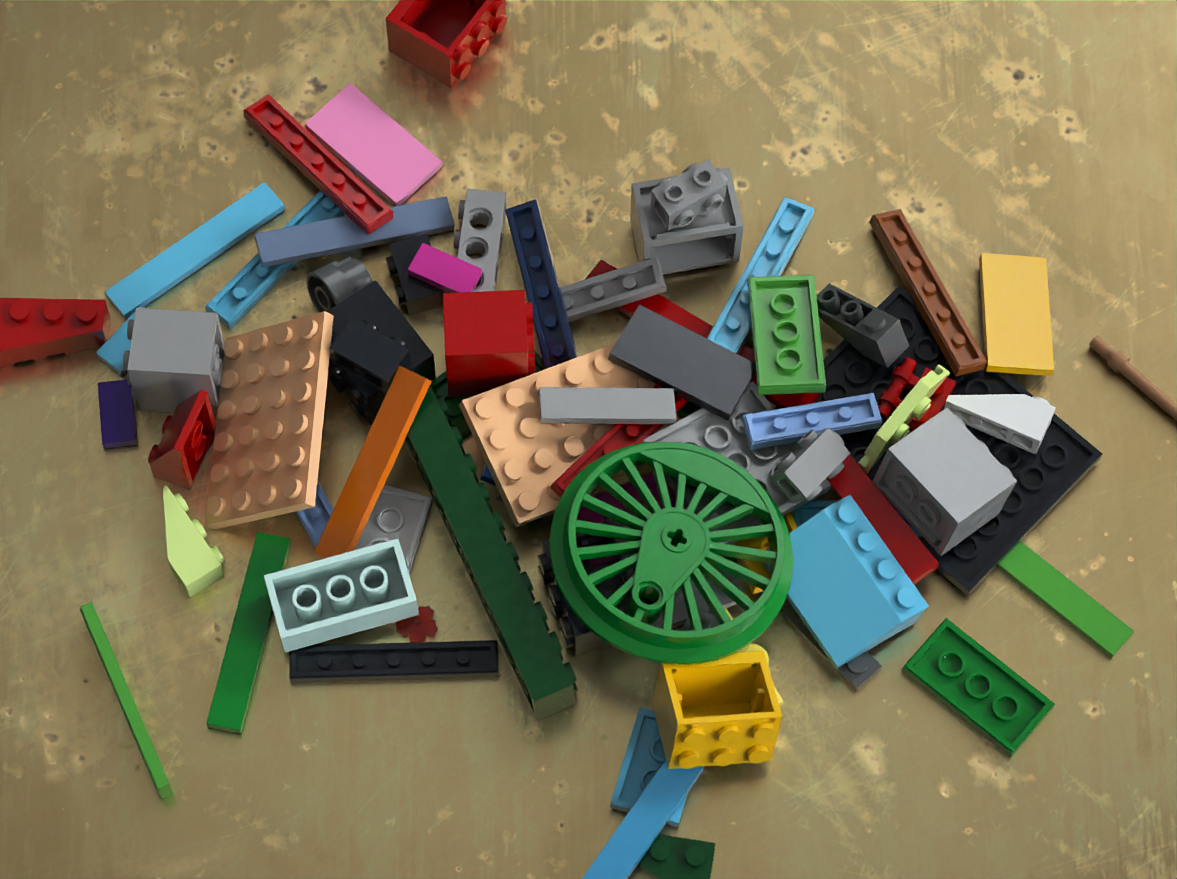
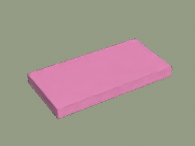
(373, 145)

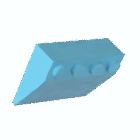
(849, 583)

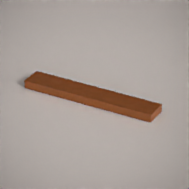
(928, 292)

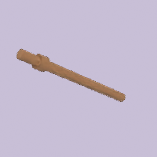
(1120, 362)

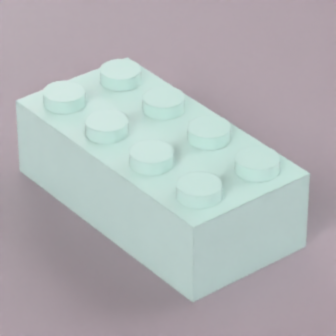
(341, 595)

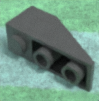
(862, 325)

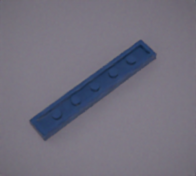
(541, 283)

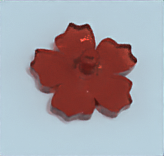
(418, 626)

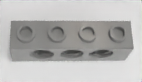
(487, 209)

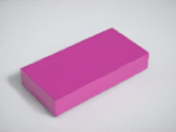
(444, 270)

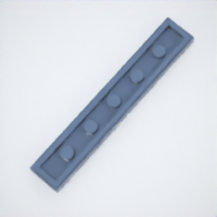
(344, 234)

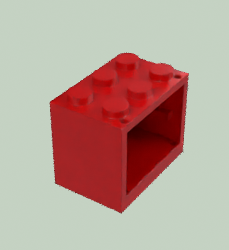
(444, 34)
(487, 340)

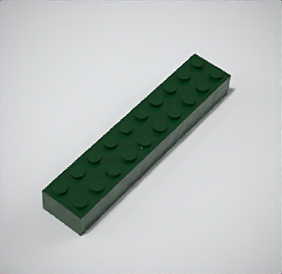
(490, 560)

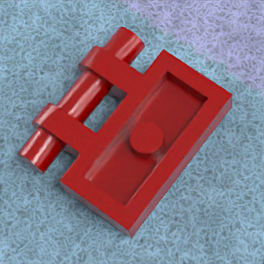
(903, 377)

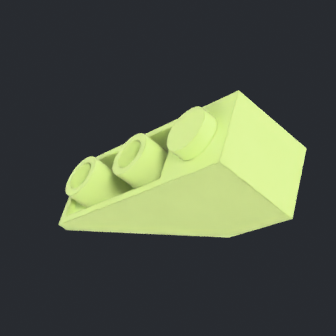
(188, 554)

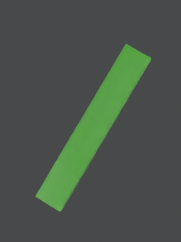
(1066, 599)
(126, 700)

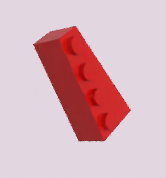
(50, 327)

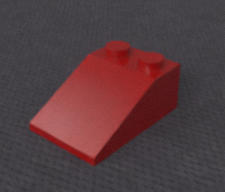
(184, 442)

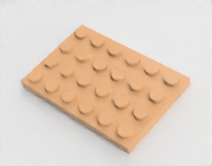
(269, 421)
(532, 454)

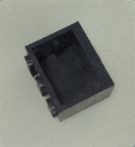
(376, 307)
(573, 630)

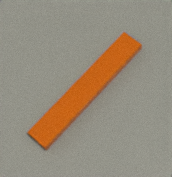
(373, 463)

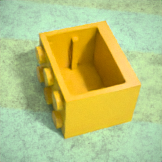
(717, 711)

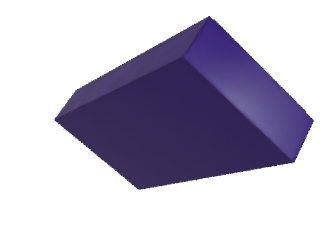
(117, 414)

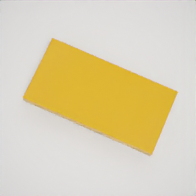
(1016, 314)

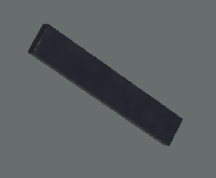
(394, 661)

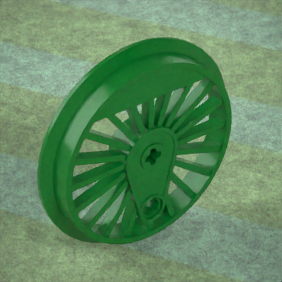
(667, 570)

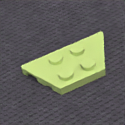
(896, 426)

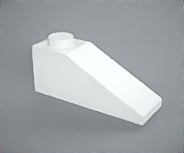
(1009, 417)

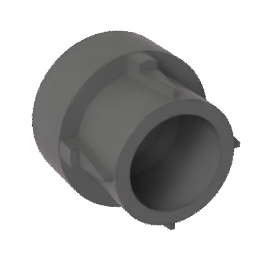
(336, 283)

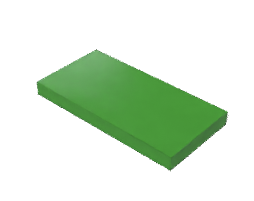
(786, 335)

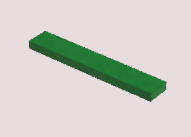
(247, 636)

